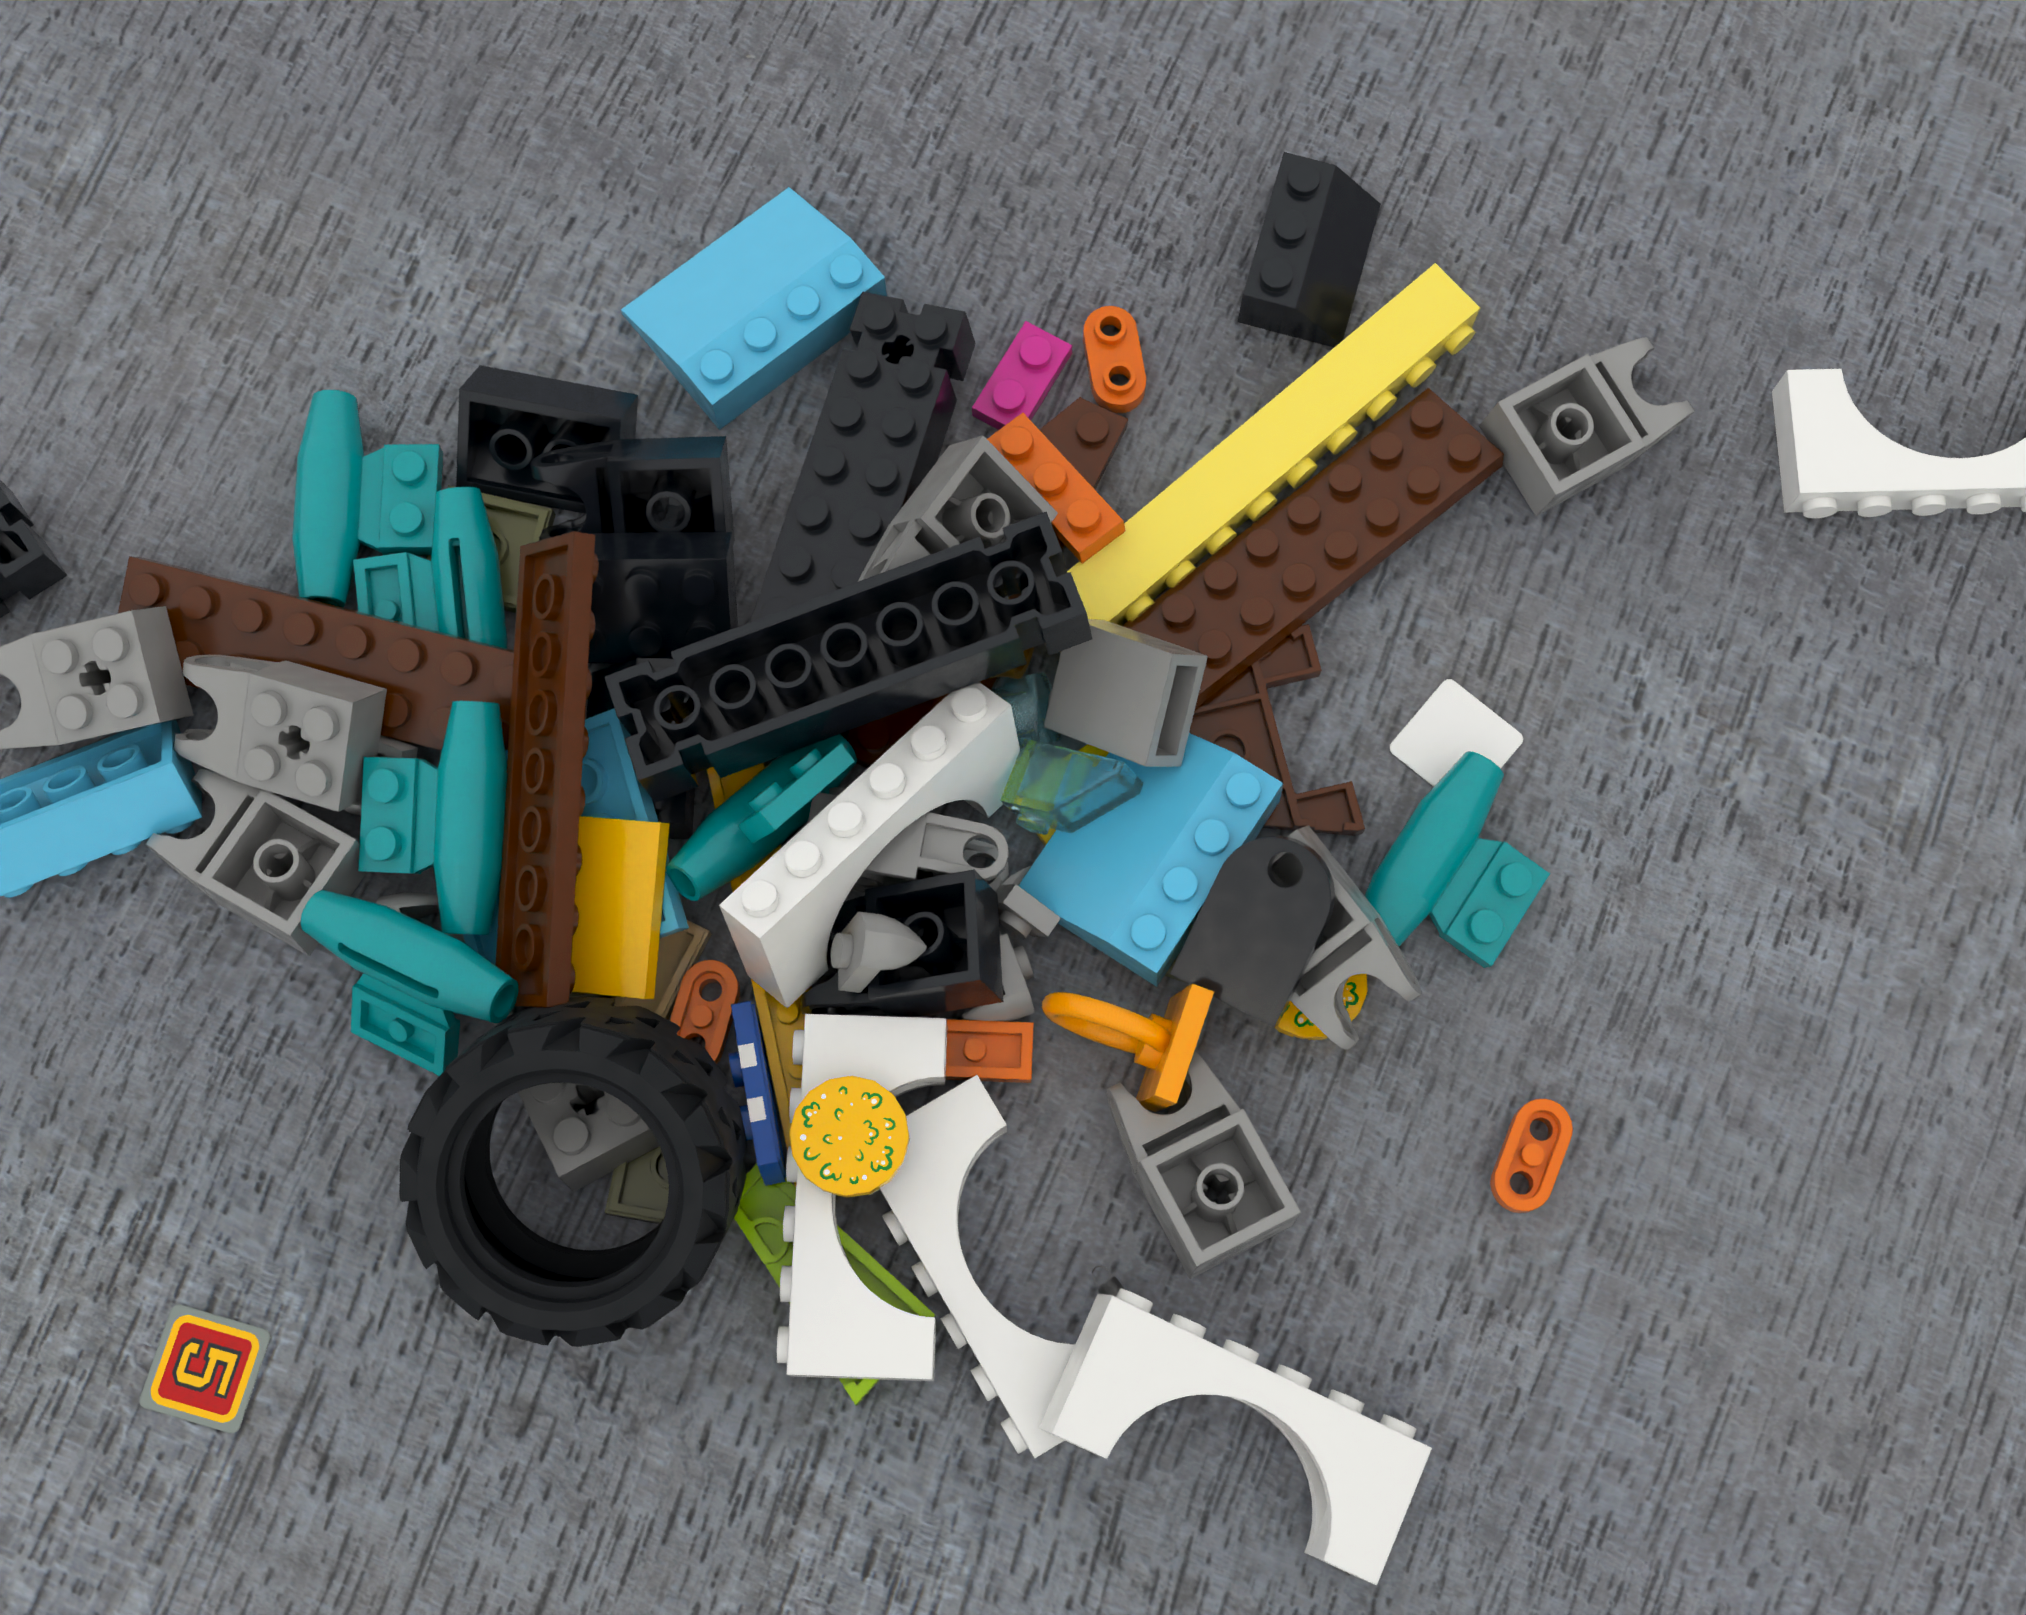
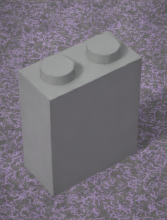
(1127, 694)

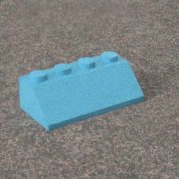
(93, 805)

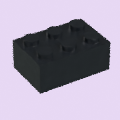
(660, 593)

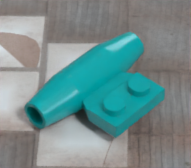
(356, 498)
(452, 592)
(443, 816)
(758, 817)
(1444, 870)
(408, 978)

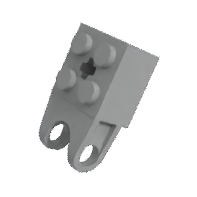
(1579, 425)
(962, 497)
(94, 679)
(285, 728)
(252, 846)
(930, 848)
(1350, 945)
(580, 1143)
(1197, 1147)

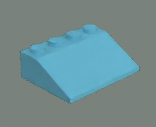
(755, 305)
(1148, 865)

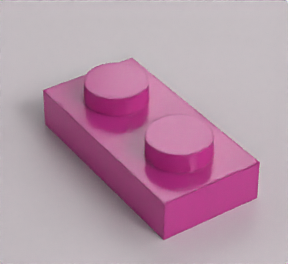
(1022, 377)

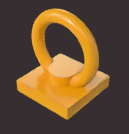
(1158, 1042)

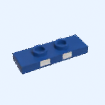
(759, 1116)

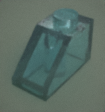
(1065, 787)

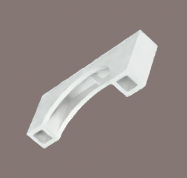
(1843, 463)
(791, 902)
(924, 1209)
(834, 1318)
(1354, 1466)

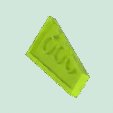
(761, 1220)

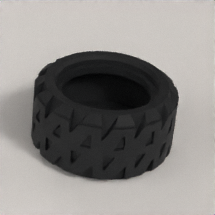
(501, 1265)

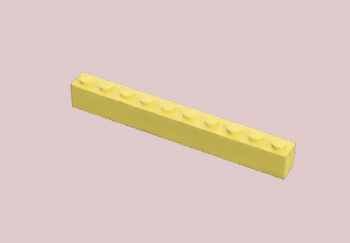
(1277, 447)

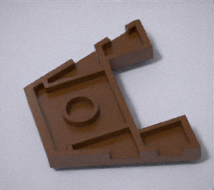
(1244, 723)

